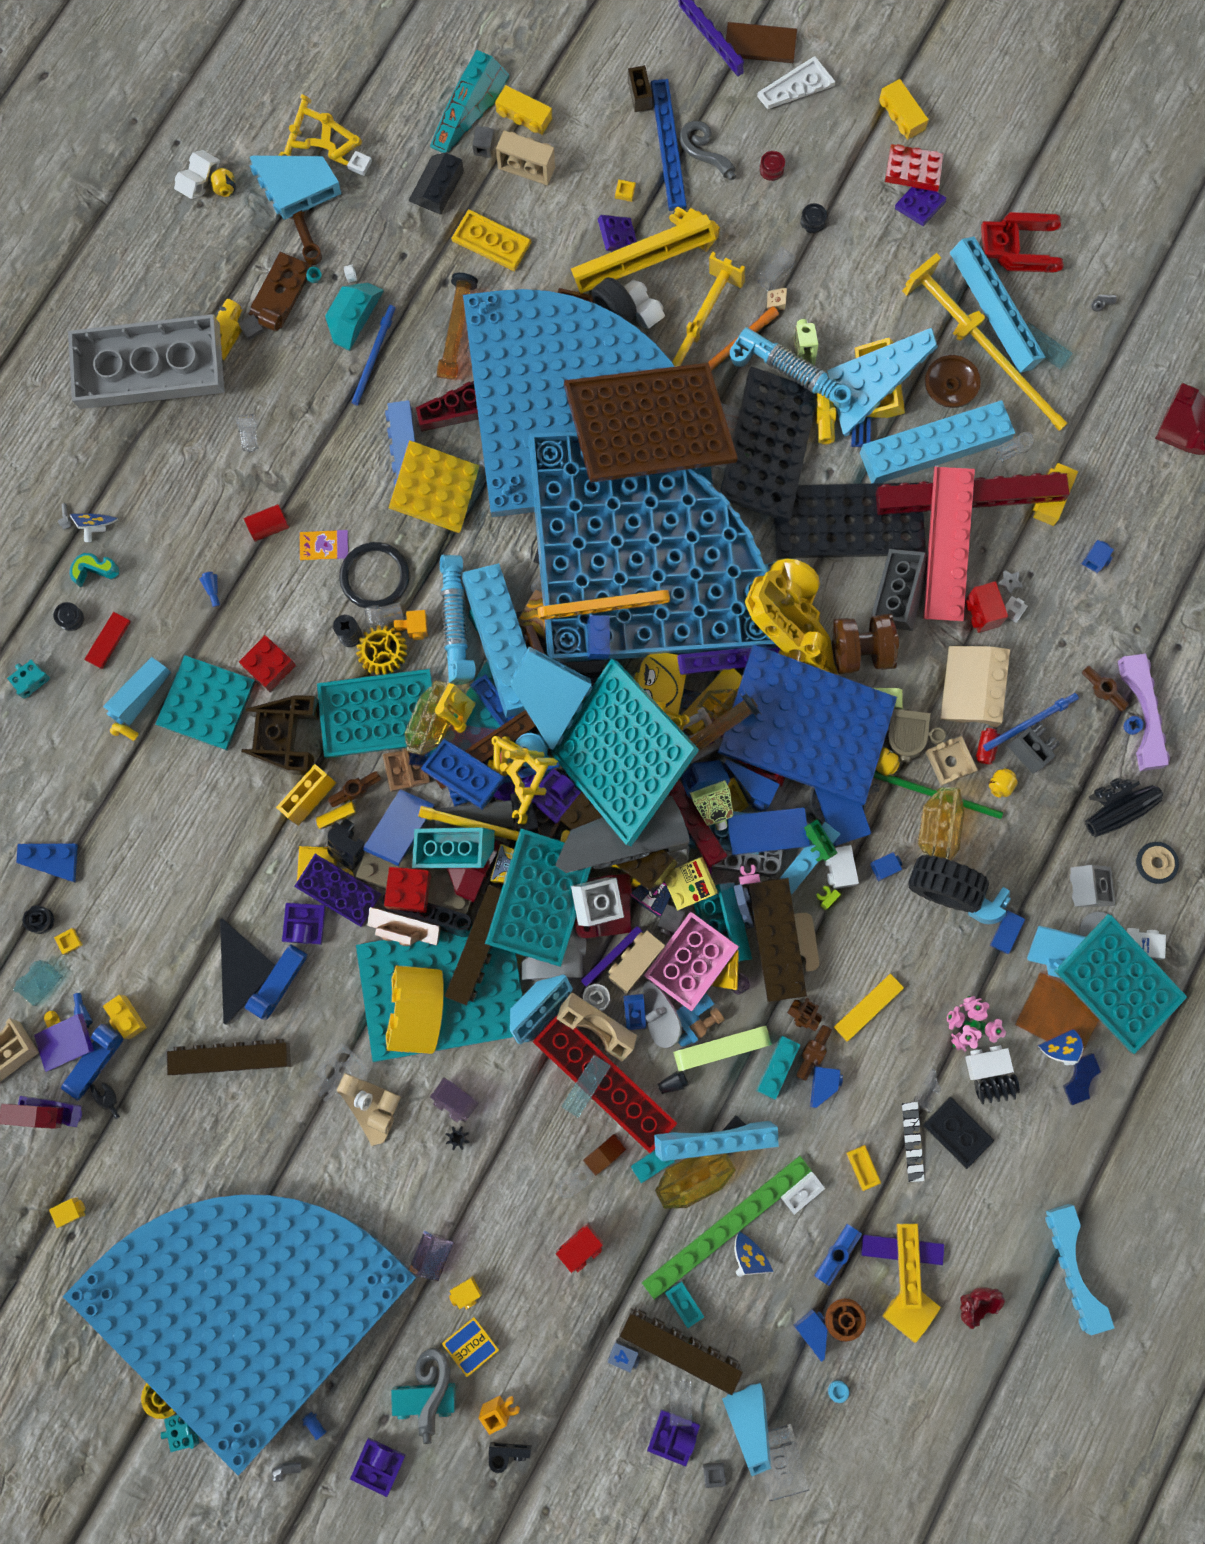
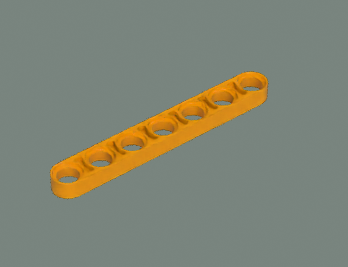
(603, 604)

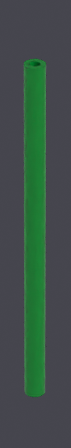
(930, 792)

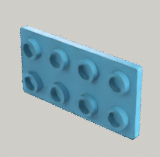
(1052, 947)

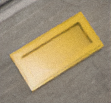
(863, 1168)

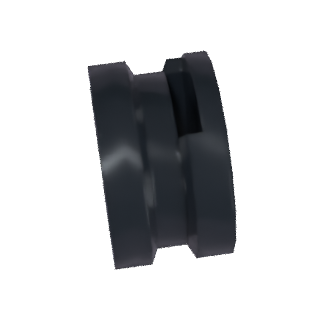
(813, 217)
(68, 616)
(38, 919)

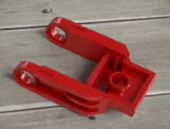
(1002, 241)

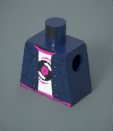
(654, 902)

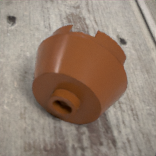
(845, 1320)

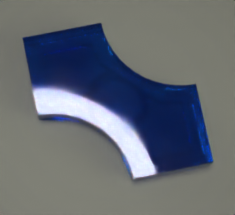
(1084, 1071)

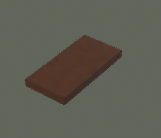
(762, 42)

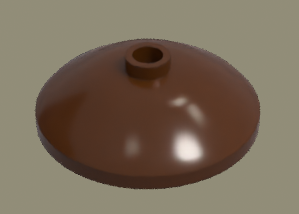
(958, 373)

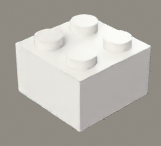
(597, 901)

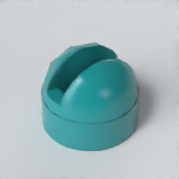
(313, 270)

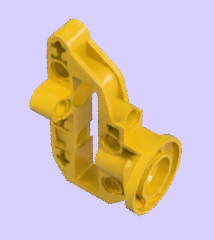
(792, 589)

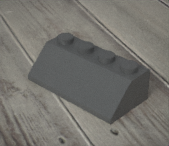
(901, 587)
(493, 813)

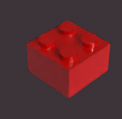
(986, 607)
(267, 663)
(407, 889)
(580, 1248)

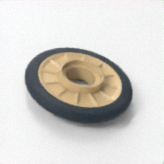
(1145, 865)

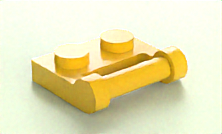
(457, 702)

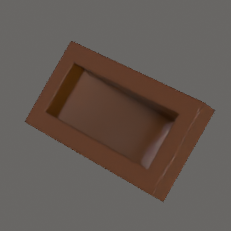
(604, 1154)

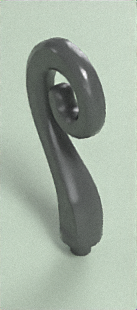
(722, 163)
(427, 1417)

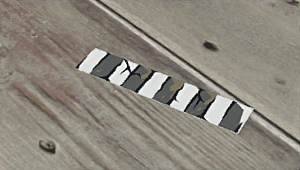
(913, 1142)

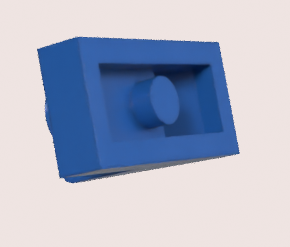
(635, 1012)

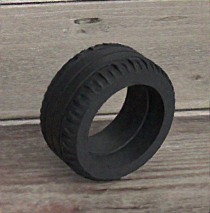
(615, 298)

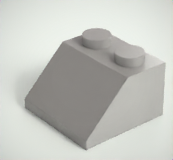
(1092, 886)

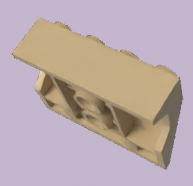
(975, 684)

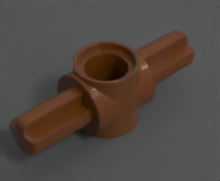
(1113, 696)
(363, 784)
(814, 1052)

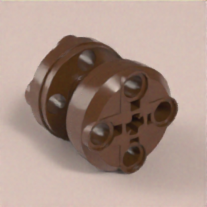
(879, 642)

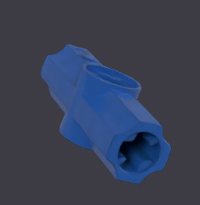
(830, 1266)

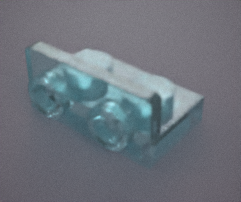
(37, 982)

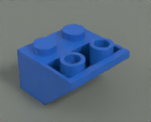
(703, 775)

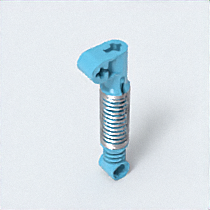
(785, 362)
(459, 669)

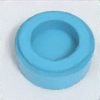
(838, 1391)

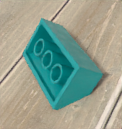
(452, 847)
(724, 915)

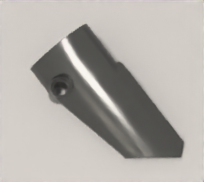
(601, 847)

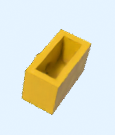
(124, 1017)

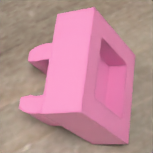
(748, 877)

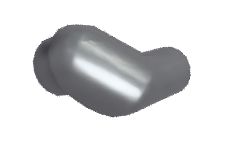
(1100, 301)
(286, 1468)

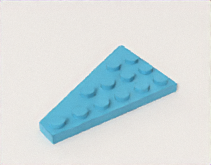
(878, 374)

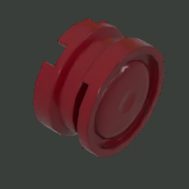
(772, 165)

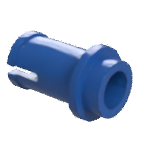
(313, 1425)

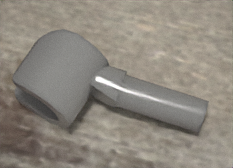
(65, 522)

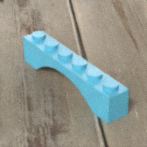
(688, 1145)
(1065, 1228)

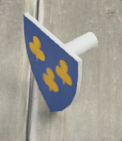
(92, 523)
(1064, 1048)
(750, 1257)

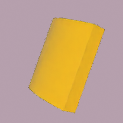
(336, 815)
(911, 1321)

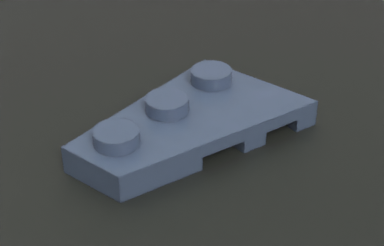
(743, 900)

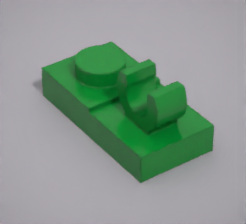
(822, 843)

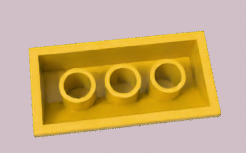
(893, 403)

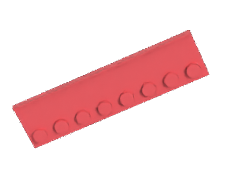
(948, 543)

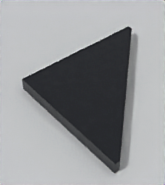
(242, 970)

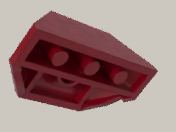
(469, 881)

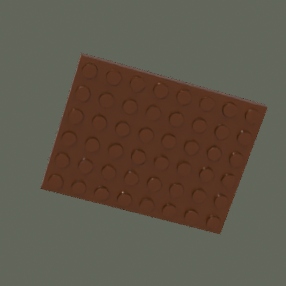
(649, 422)

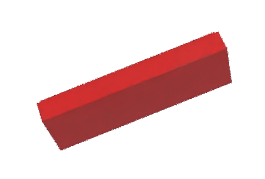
(107, 640)

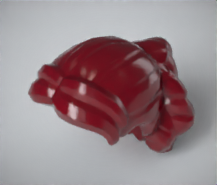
(979, 1303)

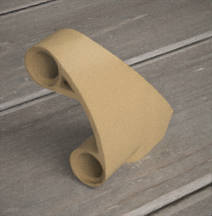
(379, 1116)

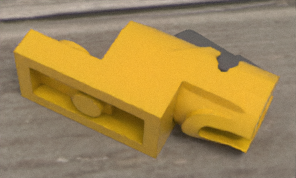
(228, 317)

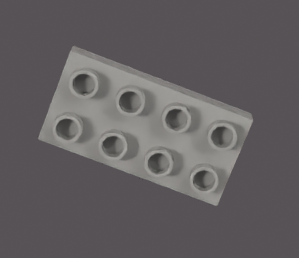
(146, 361)

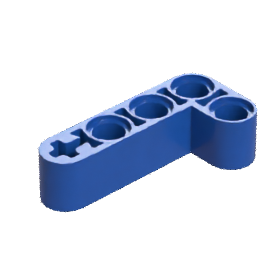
(277, 983)
(90, 1066)

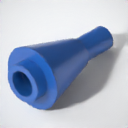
(210, 584)
(80, 1008)

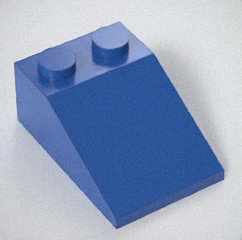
(755, 788)

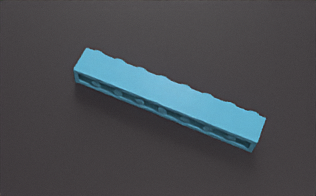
(997, 304)

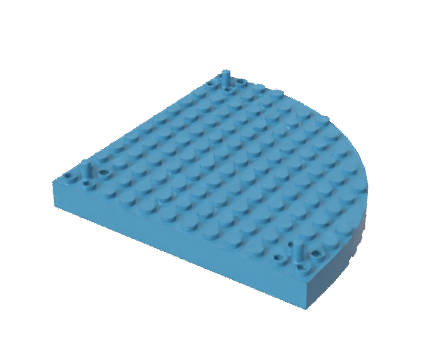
(520, 356)
(640, 539)
(239, 1310)

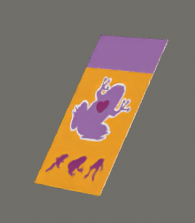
(323, 545)

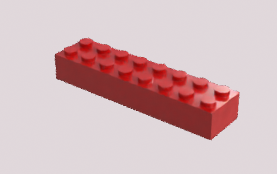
(615, 1093)

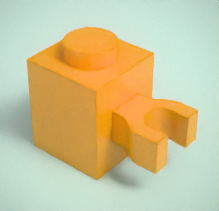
(415, 624)
(496, 1413)

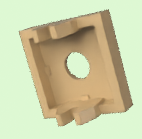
(956, 749)

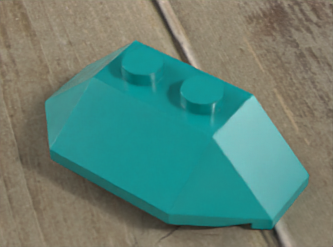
(351, 311)

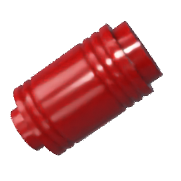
(984, 756)

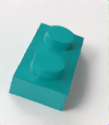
(649, 1166)
(684, 1304)

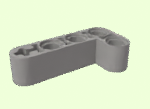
(761, 861)

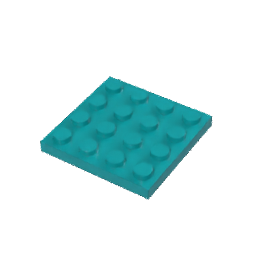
(205, 702)

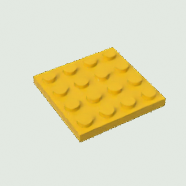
(434, 486)

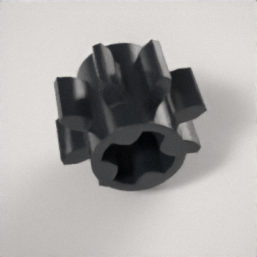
(452, 1135)

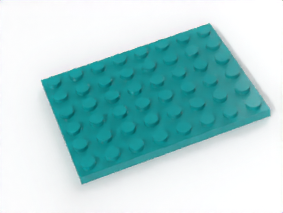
(623, 752)
(461, 1025)

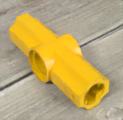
(825, 418)

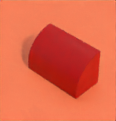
(266, 523)

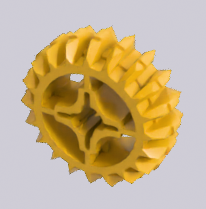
(387, 636)

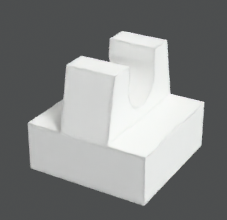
(1015, 608)

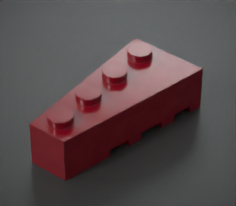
(450, 409)

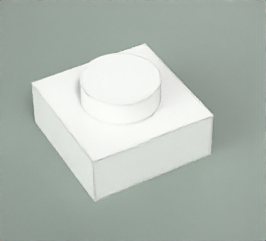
(359, 163)

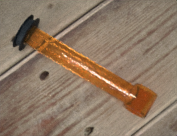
(448, 365)
(726, 722)

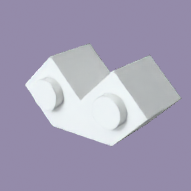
(192, 181)
(648, 310)

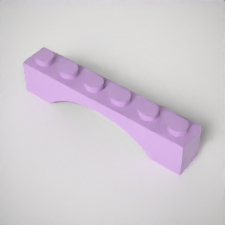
(1136, 674)

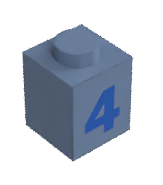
(624, 1356)

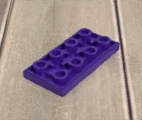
(337, 890)

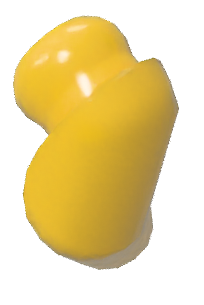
(123, 729)

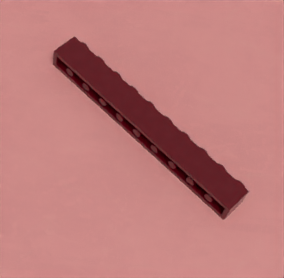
(986, 493)

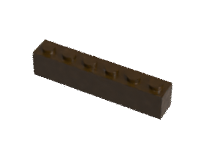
(475, 952)
(226, 1059)

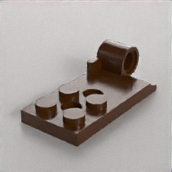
(274, 307)

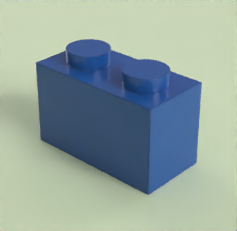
(598, 637)

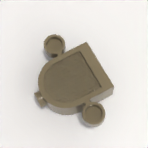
(909, 734)

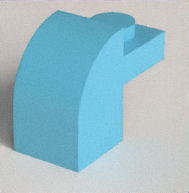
(992, 912)

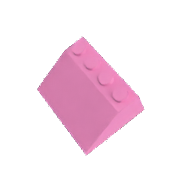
(691, 961)

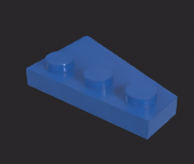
(50, 858)

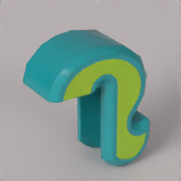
(90, 562)

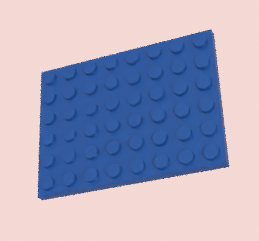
(810, 725)

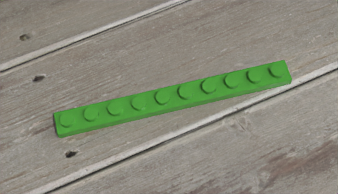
(726, 1227)

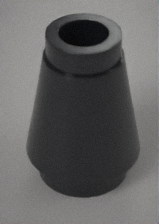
(674, 1082)

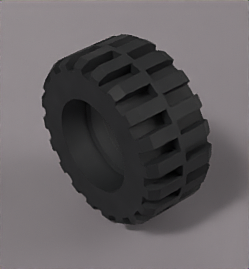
(948, 883)

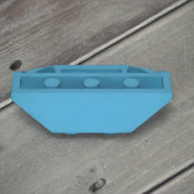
(538, 1007)

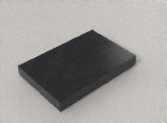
(958, 1132)

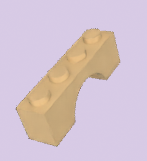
(616, 1038)

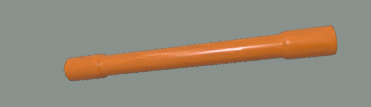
(764, 320)

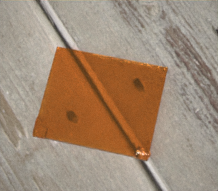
(1054, 1011)

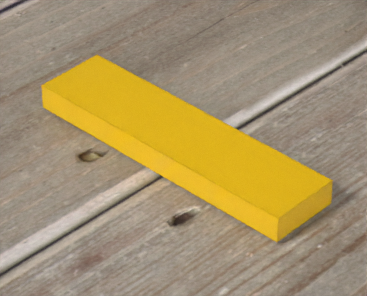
(868, 1007)
(909, 1266)

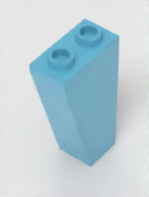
(137, 692)
(749, 1421)

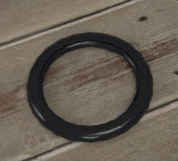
(367, 547)

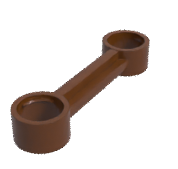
(306, 238)

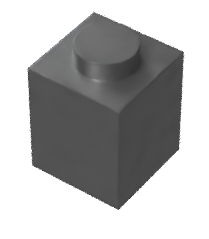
(483, 141)
(670, 920)

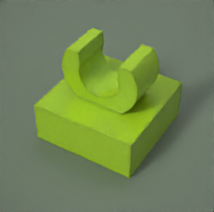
(829, 898)

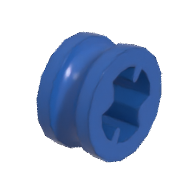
(1139, 723)

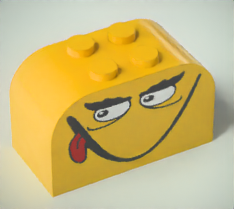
(662, 679)

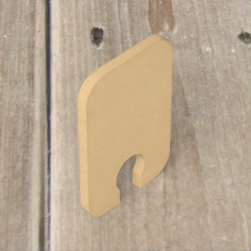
(807, 940)

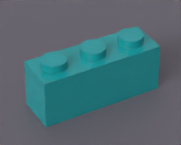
(777, 1067)
(412, 1398)

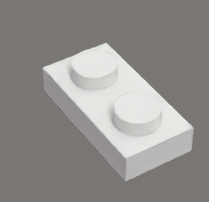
(802, 1193)

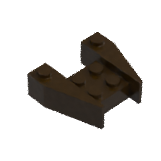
(276, 733)

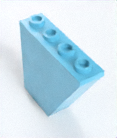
(295, 180)
(549, 693)

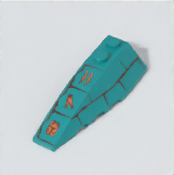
(471, 98)

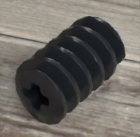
(347, 630)
(997, 1088)

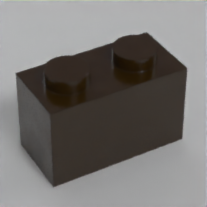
(639, 88)

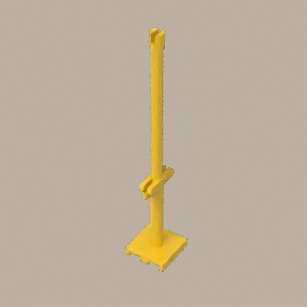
(725, 273)
(968, 325)
(430, 813)

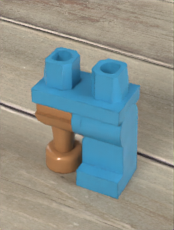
(692, 1025)

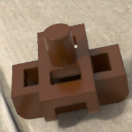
(804, 1016)

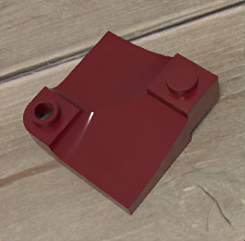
(1185, 421)
(616, 926)

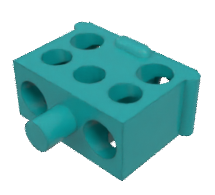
(27, 678)
(184, 1433)

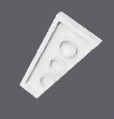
(798, 83)

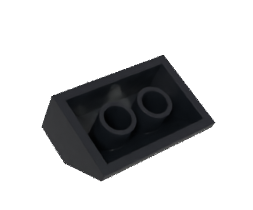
(437, 182)

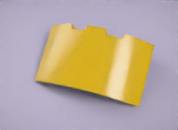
(417, 1010)

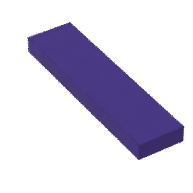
(611, 957)
(888, 1248)

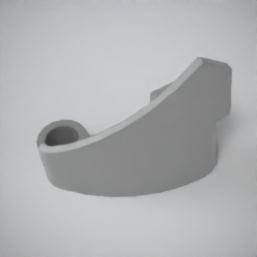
(571, 965)

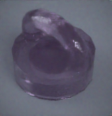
(743, 984)

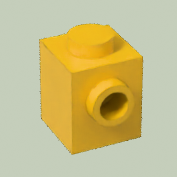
(67, 1212)
(465, 1293)

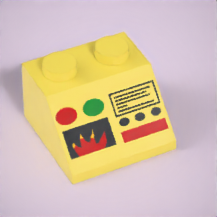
(690, 883)

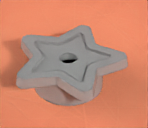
(1010, 586)

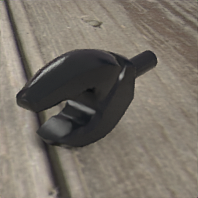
(106, 1101)

